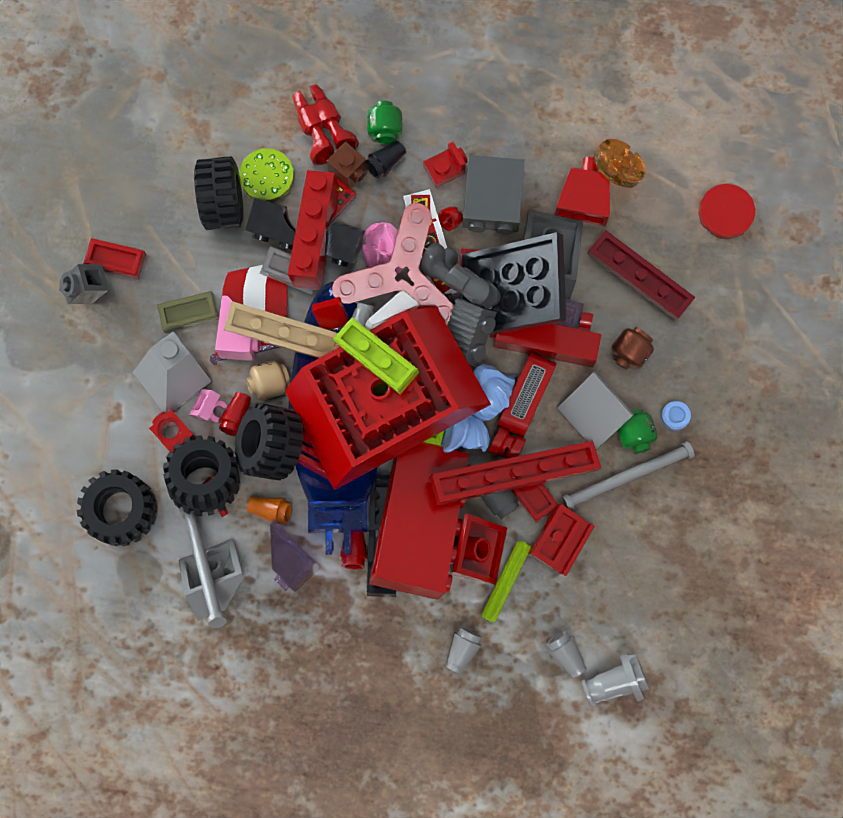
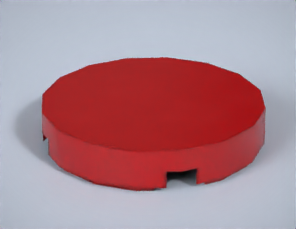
(727, 211)

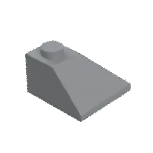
(171, 374)
(225, 573)

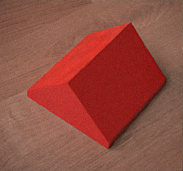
(479, 550)

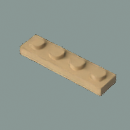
(279, 331)

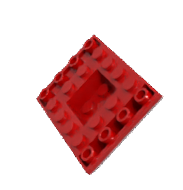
(362, 431)

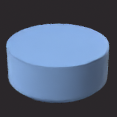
(675, 416)

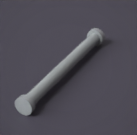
(628, 475)
(216, 617)

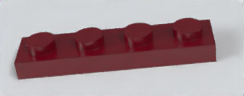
(641, 275)

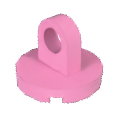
(379, 244)

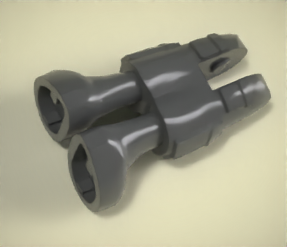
(441, 264)

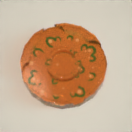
(619, 163)

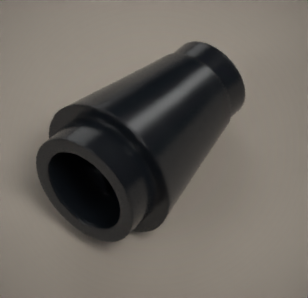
(384, 160)

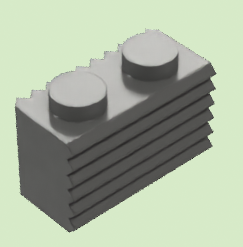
(470, 328)

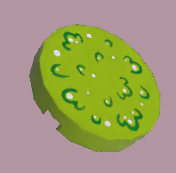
(266, 174)

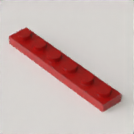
(514, 472)

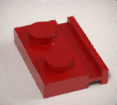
(561, 539)

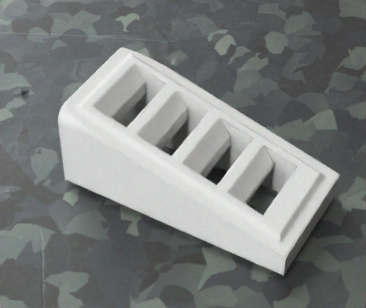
(397, 305)

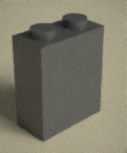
(493, 194)

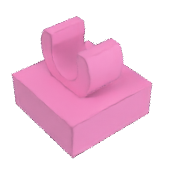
(205, 404)

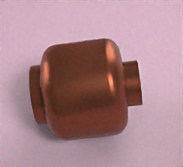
(632, 348)

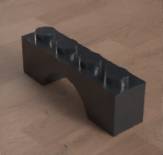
(272, 221)

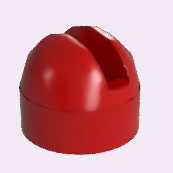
(450, 213)

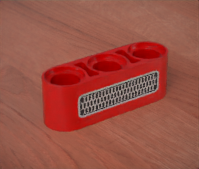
(527, 394)

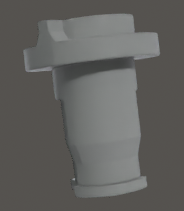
(617, 682)

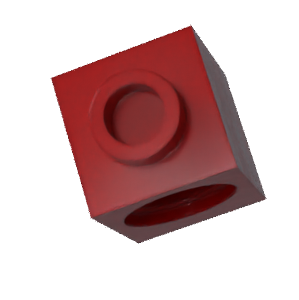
(163, 422)

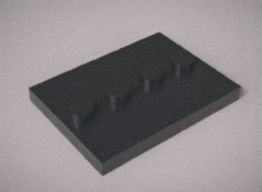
(528, 279)

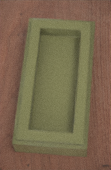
(188, 312)

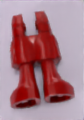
(318, 117)

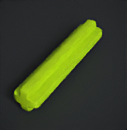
(506, 581)

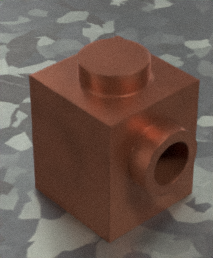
(348, 165)

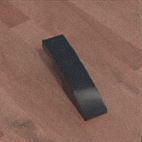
(376, 507)

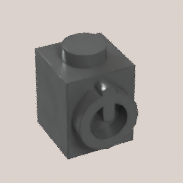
(83, 284)

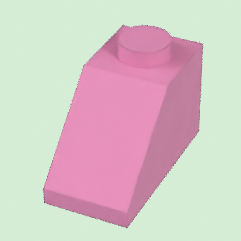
(230, 344)

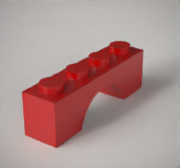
(308, 250)

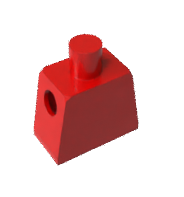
(585, 195)

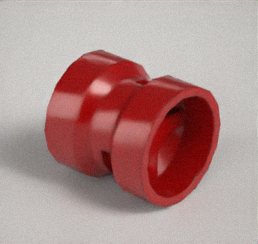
(506, 444)

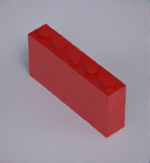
(414, 532)

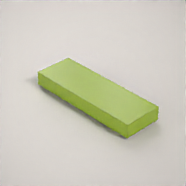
(376, 355)

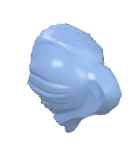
(497, 388)
(467, 433)

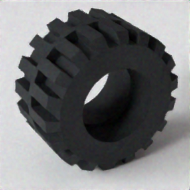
(218, 193)
(269, 441)
(196, 455)
(96, 497)

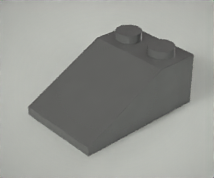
(571, 229)

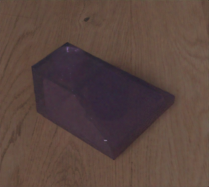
(289, 560)

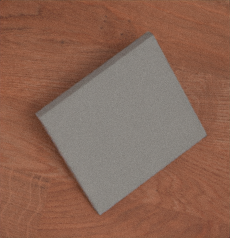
(595, 410)

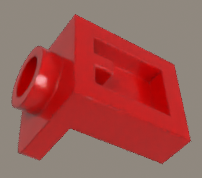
(446, 165)

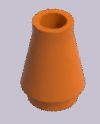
(270, 509)

